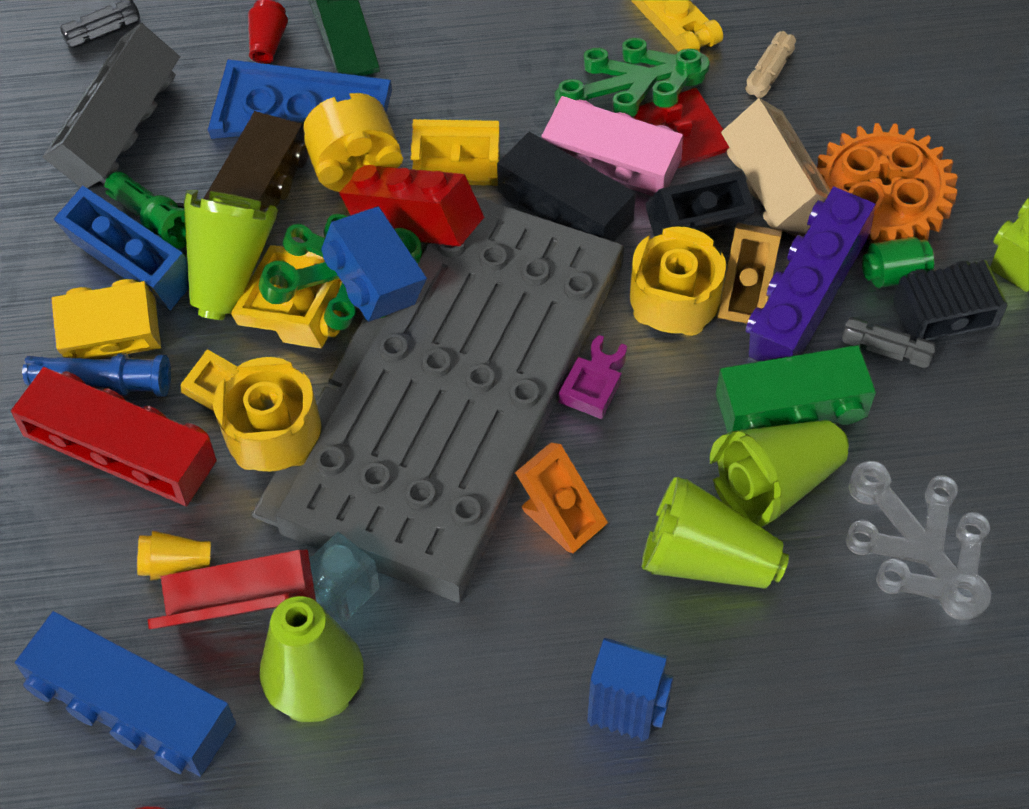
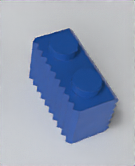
(629, 689)

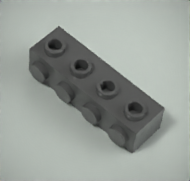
(113, 107)

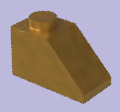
(748, 271)

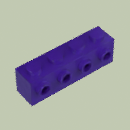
(812, 276)

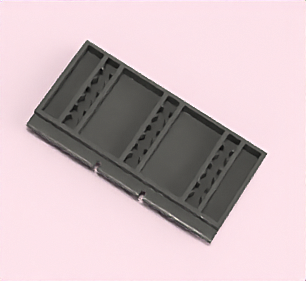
(447, 400)

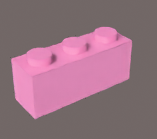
(616, 144)

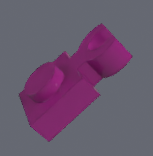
(594, 382)

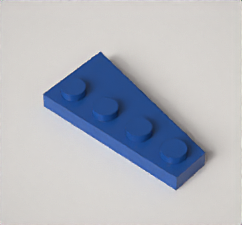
(282, 93)

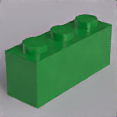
(796, 390)

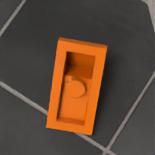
(560, 498)

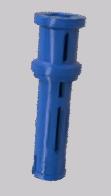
(118, 373)

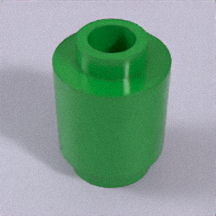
(893, 259)

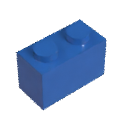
(372, 263)

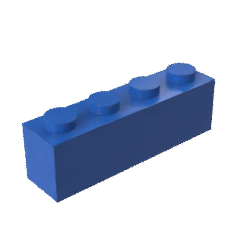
(125, 694)

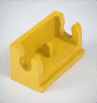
(457, 147)

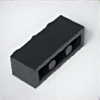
(564, 189)

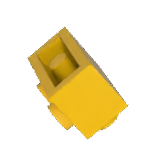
(106, 320)

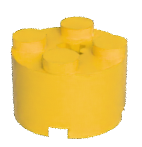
(347, 137)
(677, 281)
(268, 415)

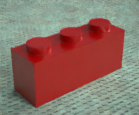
(429, 203)

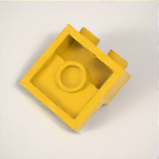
(297, 320)

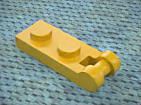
(679, 20)

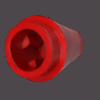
(265, 27)

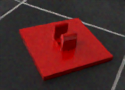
(694, 120)

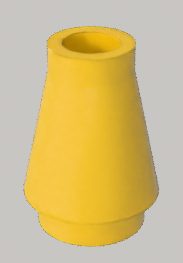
(170, 554)

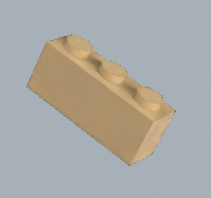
(775, 166)

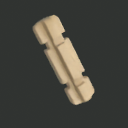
(770, 64)

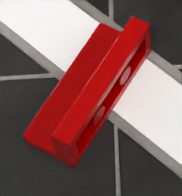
(234, 588)

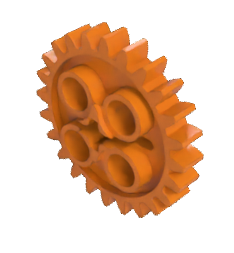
(886, 182)

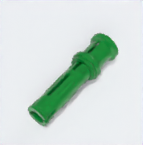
(156, 213)

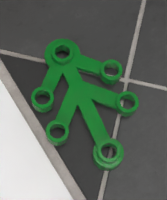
(682, 69)
(291, 280)

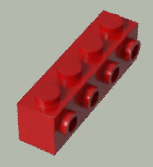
(115, 435)

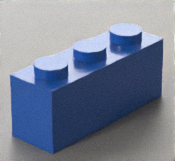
(125, 246)

